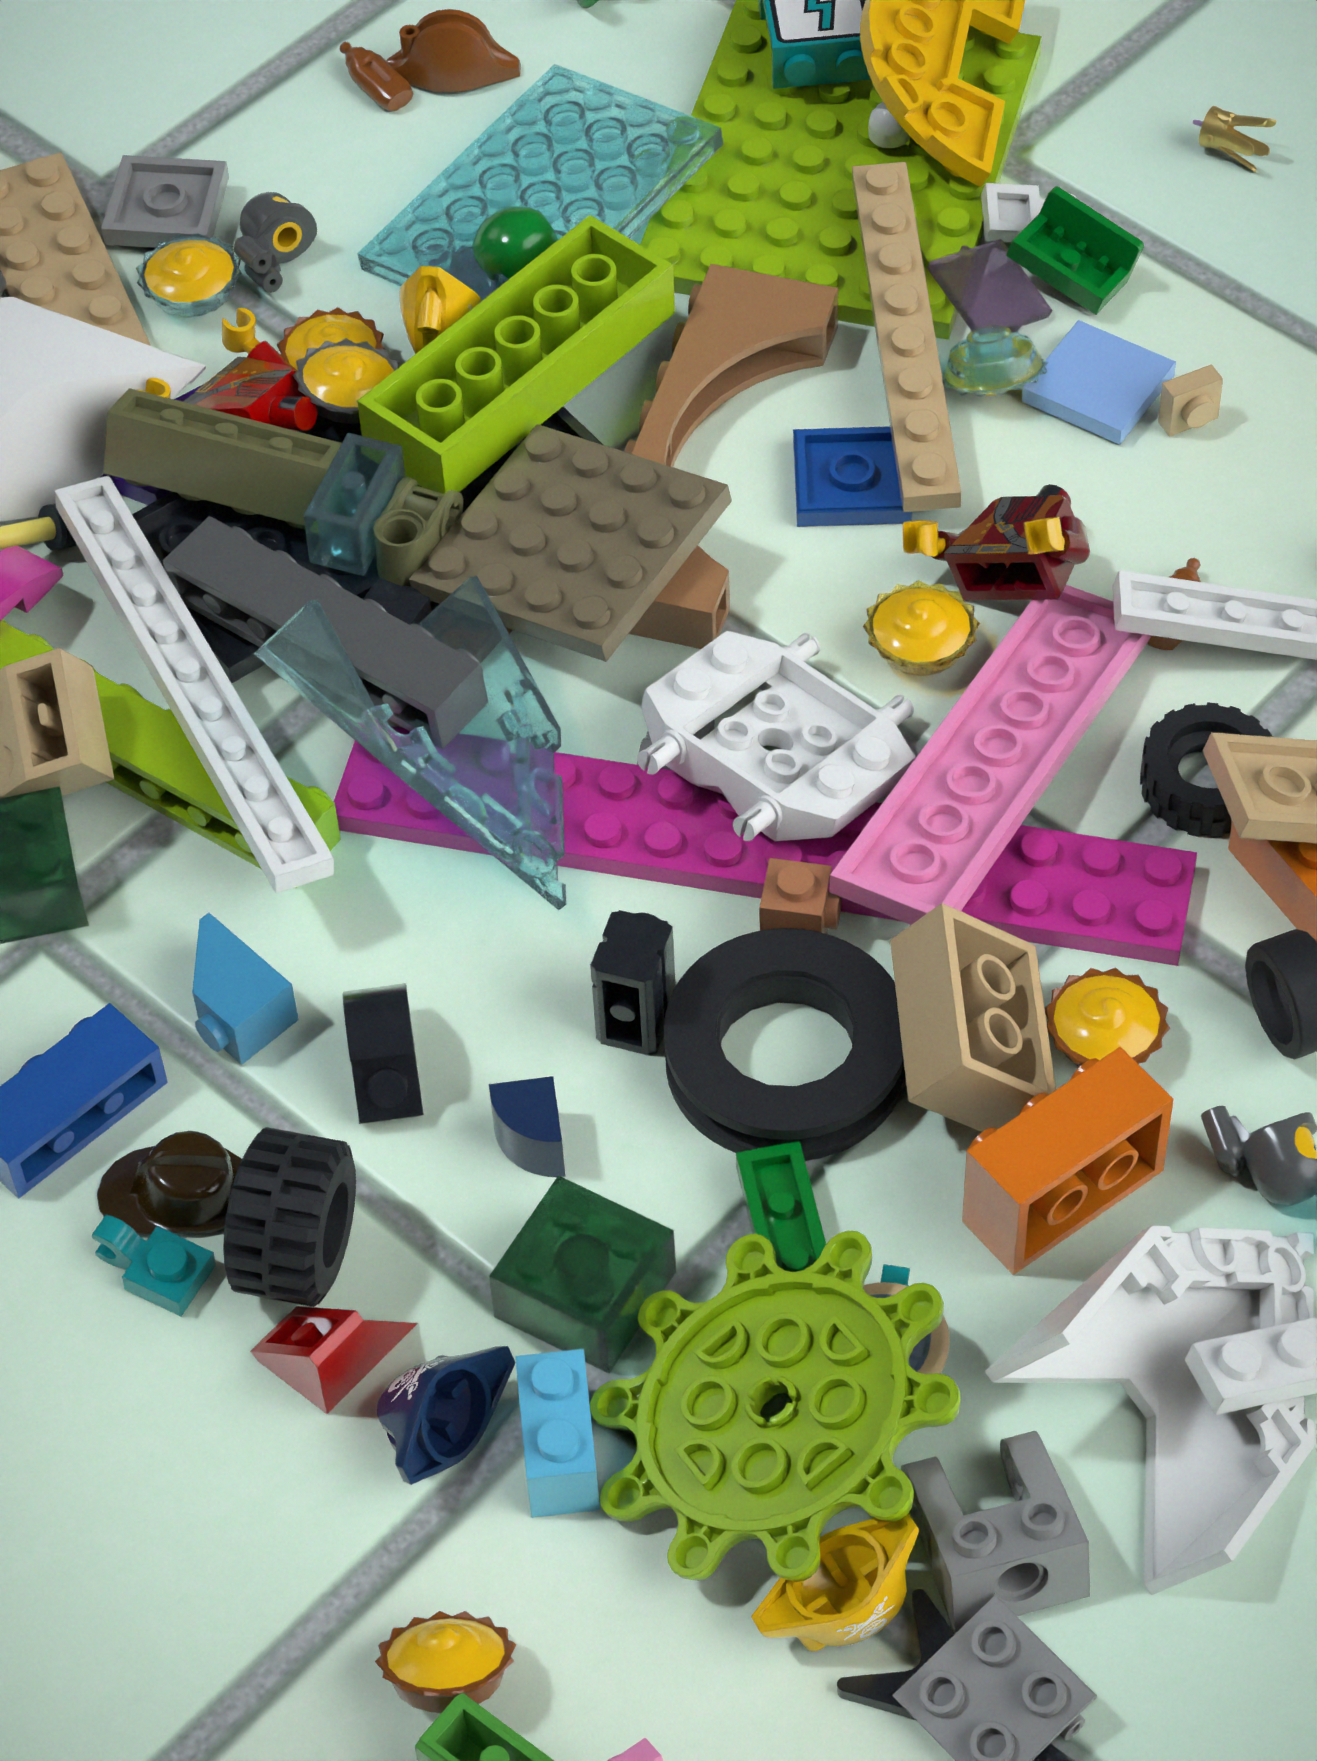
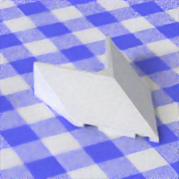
(56, 399)
(1134, 1326)

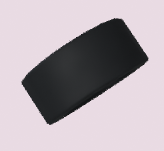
(1284, 990)

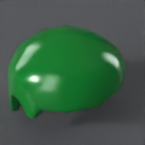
(511, 240)

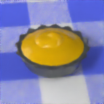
(340, 376)

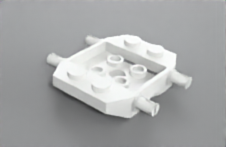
(833, 746)

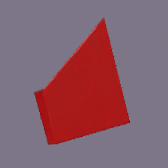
(327, 1351)

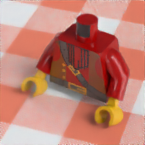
(251, 386)

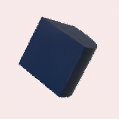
(529, 1125)

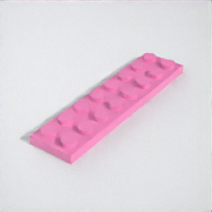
(989, 759)

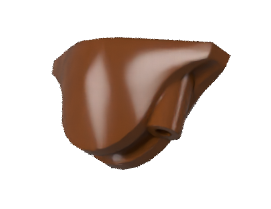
(452, 54)

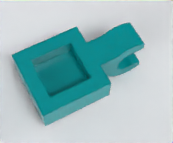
(160, 1270)

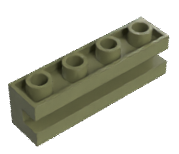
(215, 456)

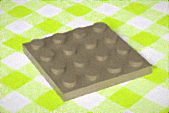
(574, 539)

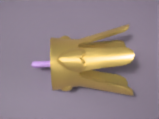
(1219, 133)

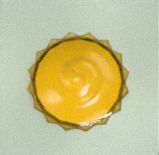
(921, 627)

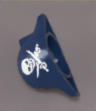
(442, 1409)

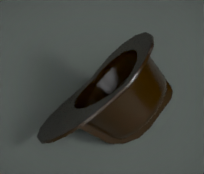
(171, 1185)

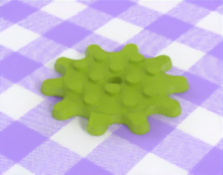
(823, 1453)

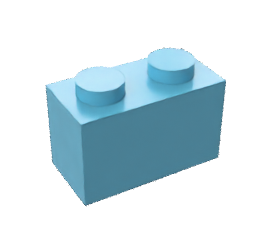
(557, 1433)

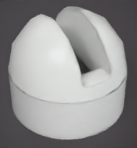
(884, 129)

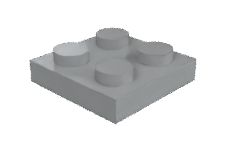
(163, 199)

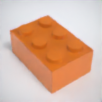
(1065, 1159)

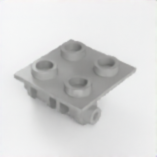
(995, 1691)

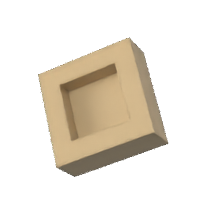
(1190, 400)

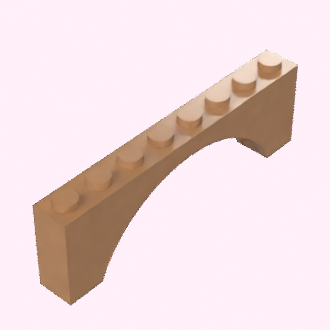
(736, 335)

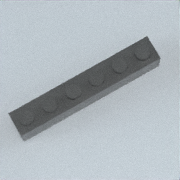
(260, 589)

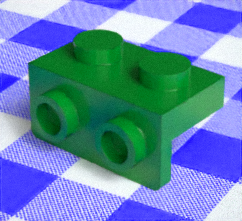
(1077, 250)

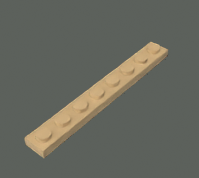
(906, 338)

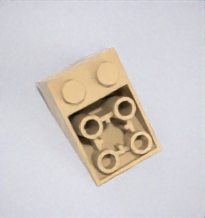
(51, 726)

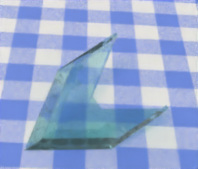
(496, 771)

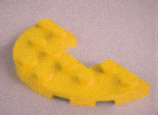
(915, 65)

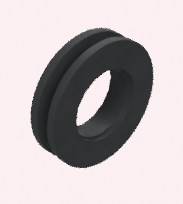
(792, 969)

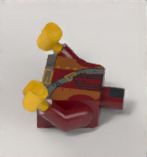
(1011, 549)

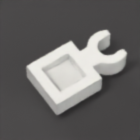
(1009, 209)

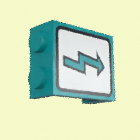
(814, 41)

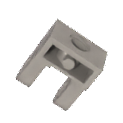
(1020, 1551)

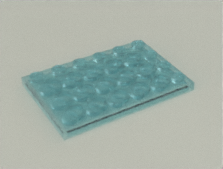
(558, 149)

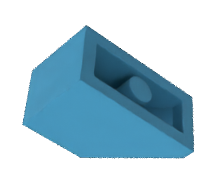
(237, 994)

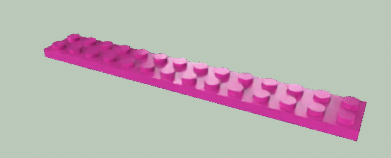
(669, 831)

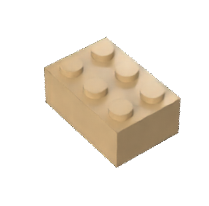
(970, 1019)

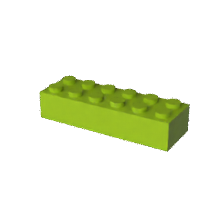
(519, 355)

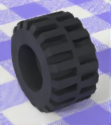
(289, 1216)

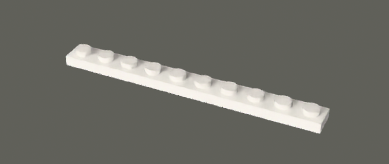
(195, 686)

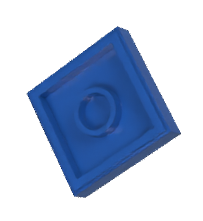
(846, 477)

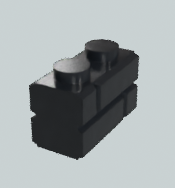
(633, 981)

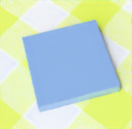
(1099, 382)

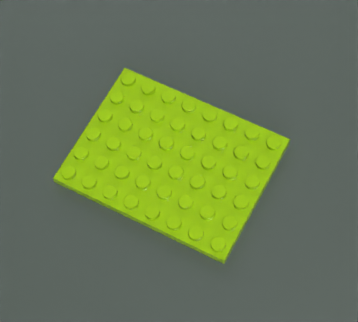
(782, 180)

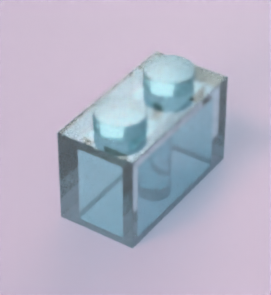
(350, 501)

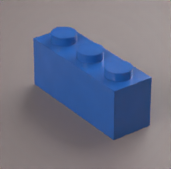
(74, 1095)

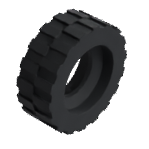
(1180, 733)

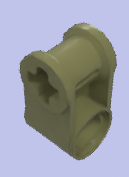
(412, 528)

